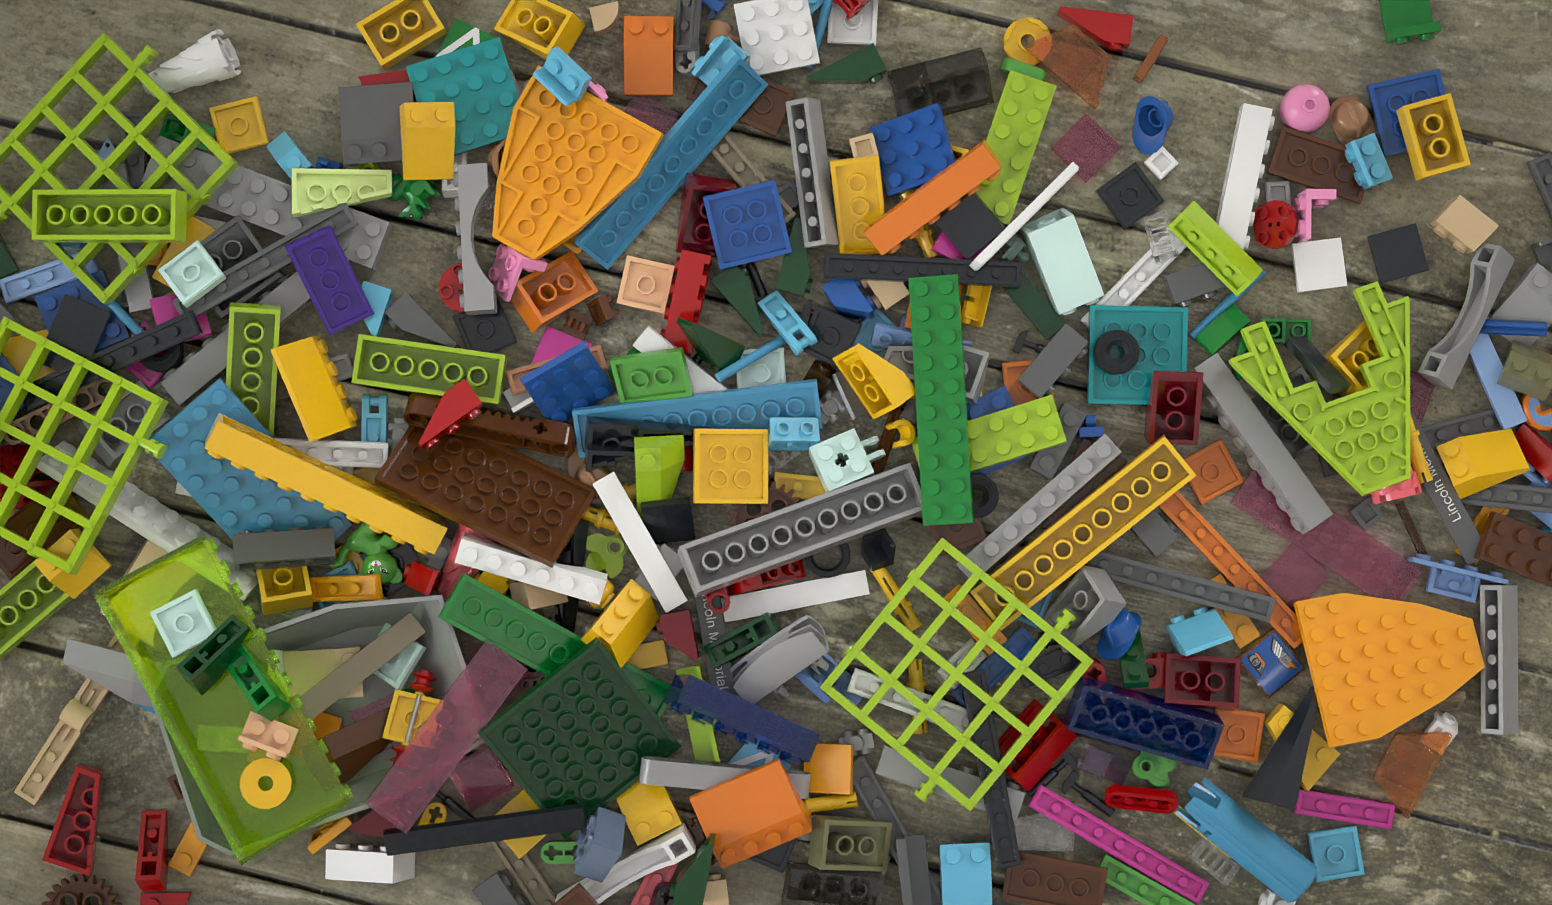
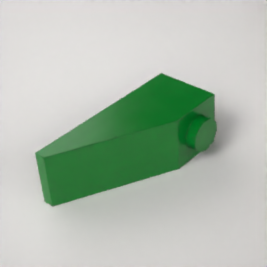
(257, 685)

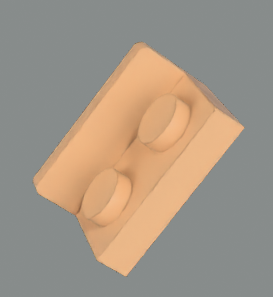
(267, 735)

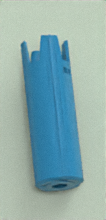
(1248, 841)

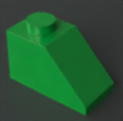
(177, 131)

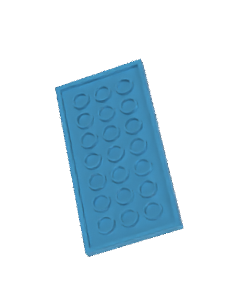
(228, 494)

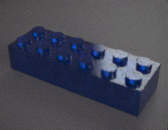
(741, 718)
(1143, 722)

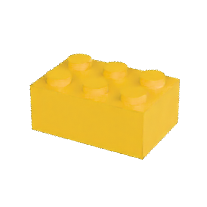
(401, 30)
(1433, 137)

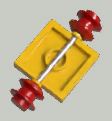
(409, 711)

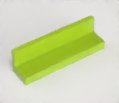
(1215, 248)
(702, 736)

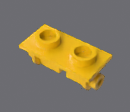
(975, 309)

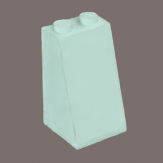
(1062, 261)

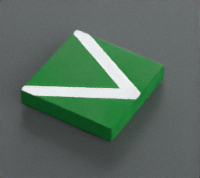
(462, 36)

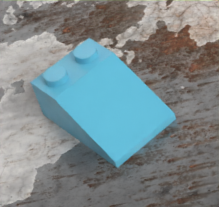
(1197, 631)
(965, 874)

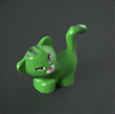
(377, 560)

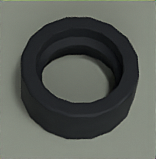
(828, 573)

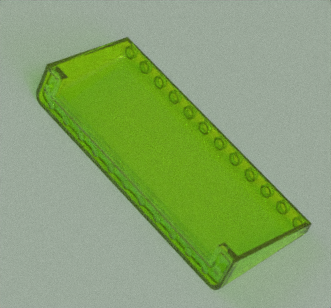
(210, 724)

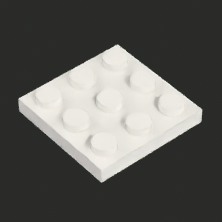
(777, 35)

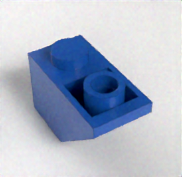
(848, 298)

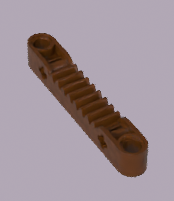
(554, 438)

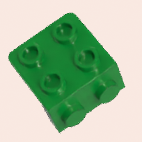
(1408, 21)

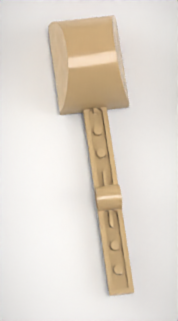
(76, 713)

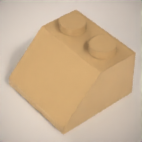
(1463, 224)

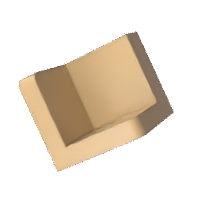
(863, 146)

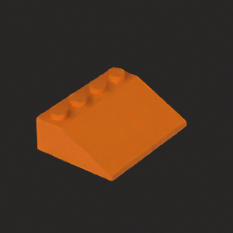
(751, 813)

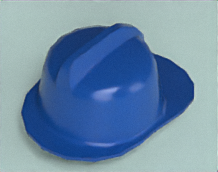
(1151, 123)
(1119, 635)

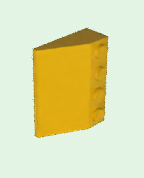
(315, 388)

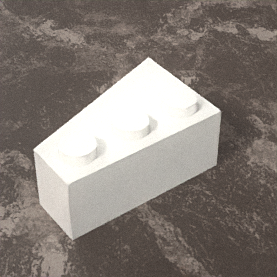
(368, 864)

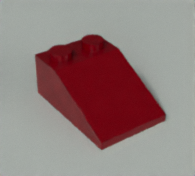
(693, 225)
(1174, 407)
(1202, 682)

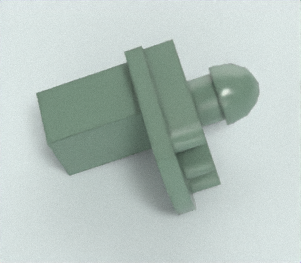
(1015, 249)

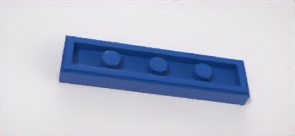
(997, 667)

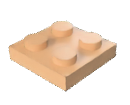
(645, 284)

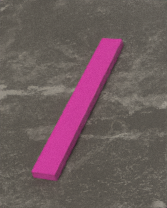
(1118, 844)

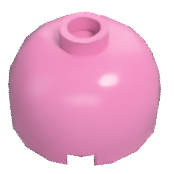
(1304, 108)

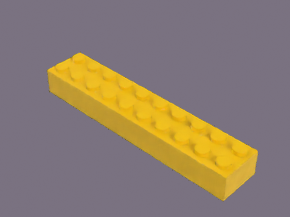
(325, 484)
(1087, 529)

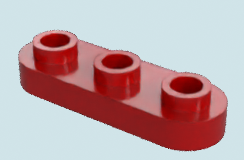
(1141, 799)

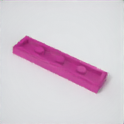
(1345, 809)

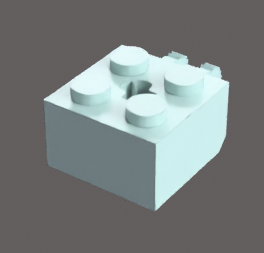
(848, 448)

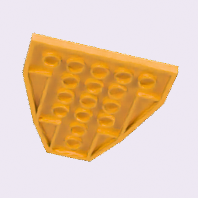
(564, 167)
(1382, 661)

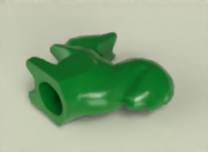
(415, 193)

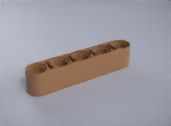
(26, 422)

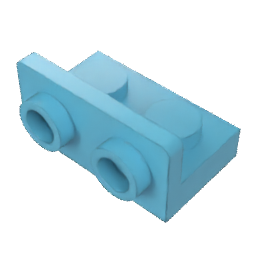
(720, 53)
(563, 77)
(1368, 161)
(792, 433)

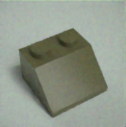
(1527, 371)

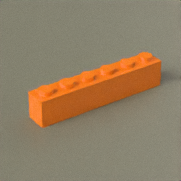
(934, 197)

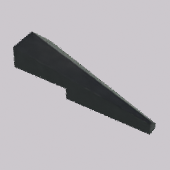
(613, 439)
(573, 556)
(1282, 770)

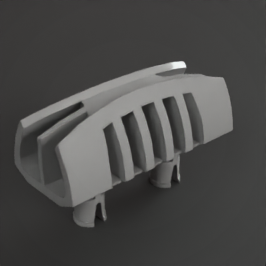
(780, 659)

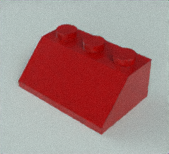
(1041, 749)

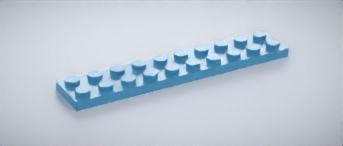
(675, 156)
(716, 409)

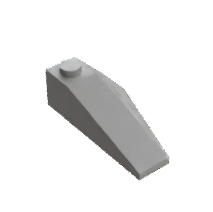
(974, 362)
(108, 668)

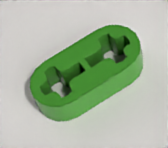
(1023, 68)
(558, 858)

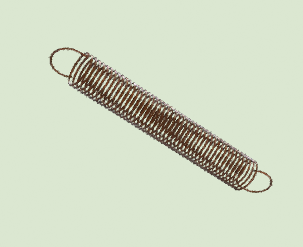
(1411, 527)

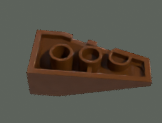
(356, 744)

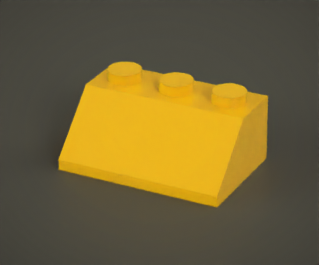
(624, 622)

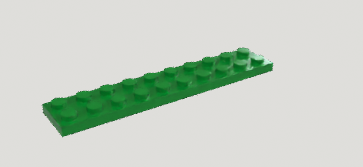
(941, 400)
(529, 635)

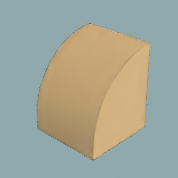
(604, 17)

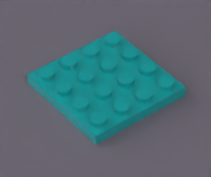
(479, 86)
(1162, 347)

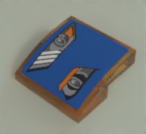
(1270, 663)

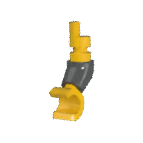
(906, 423)

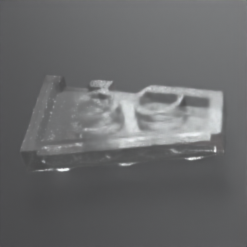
(1042, 834)

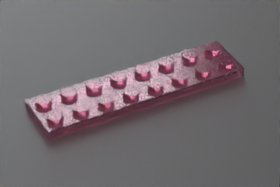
(1334, 544)
(445, 736)

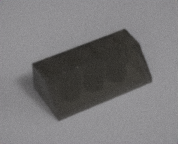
(952, 81)
(831, 887)

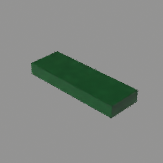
(1035, 307)

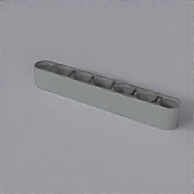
(704, 774)

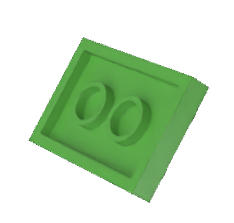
(652, 375)

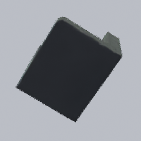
(878, 549)

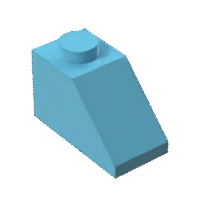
(288, 154)
(380, 300)

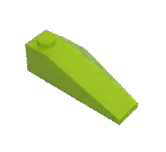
(657, 467)

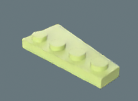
(328, 188)

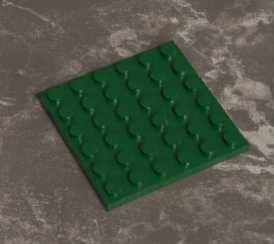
(579, 734)

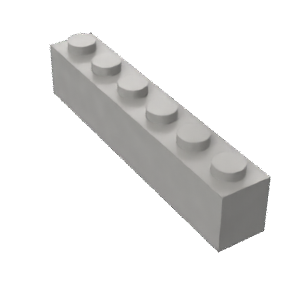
(812, 173)
(1500, 659)
(896, 767)

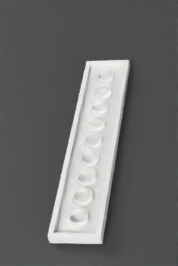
(146, 515)

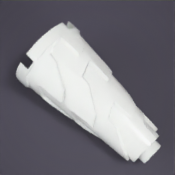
(200, 64)

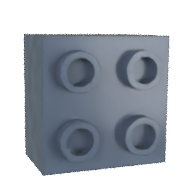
(599, 844)

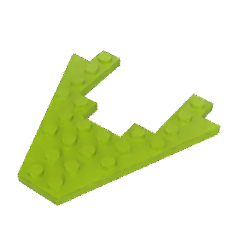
(1360, 433)

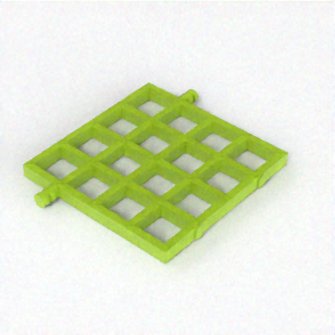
(106, 168)
(78, 463)
(956, 674)

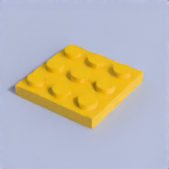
(730, 466)

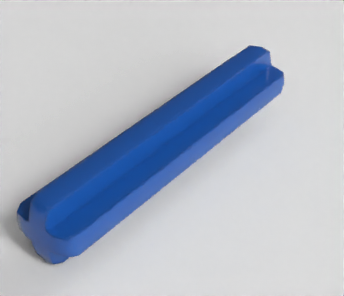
(1520, 328)

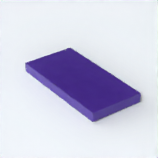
(329, 279)

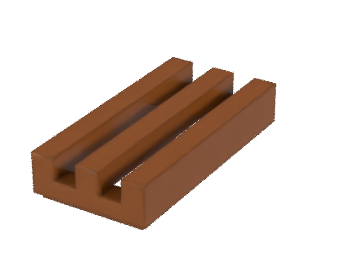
(1150, 58)

